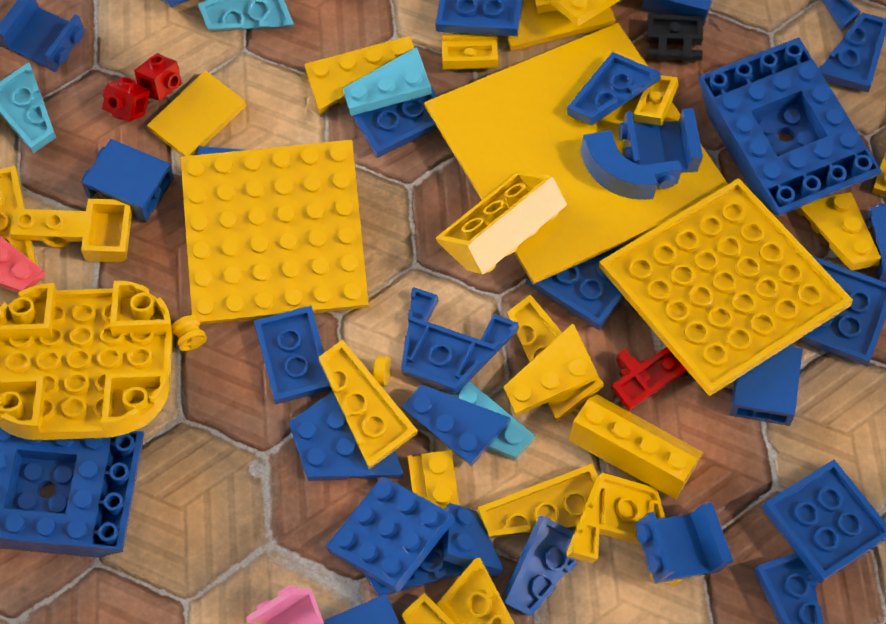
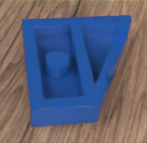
(469, 540)

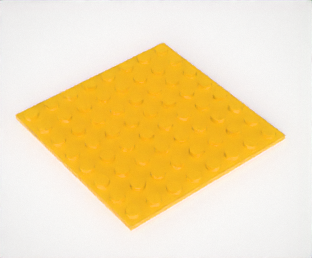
(522, 124)

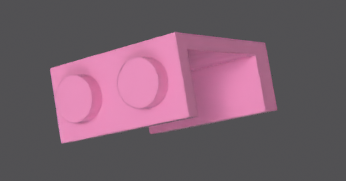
(290, 607)

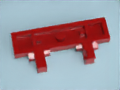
(645, 378)

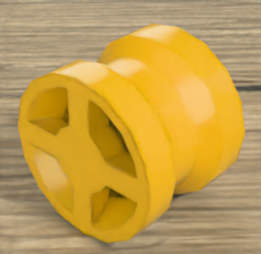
(188, 333)

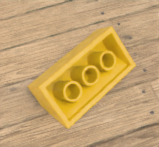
(502, 221)
(634, 445)

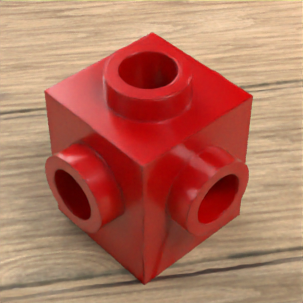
(159, 76)
(125, 99)

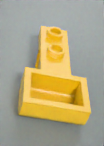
(101, 228)

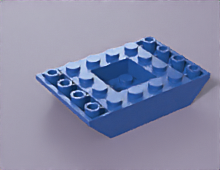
(788, 95)
(90, 499)

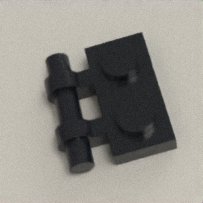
(674, 30)

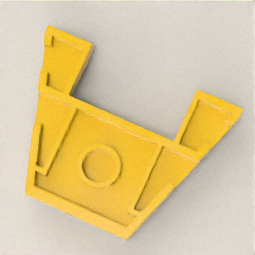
(613, 512)

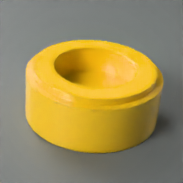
(382, 370)

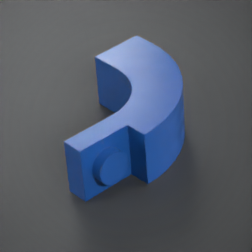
(621, 175)

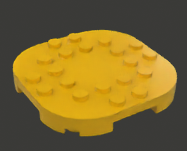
(83, 361)

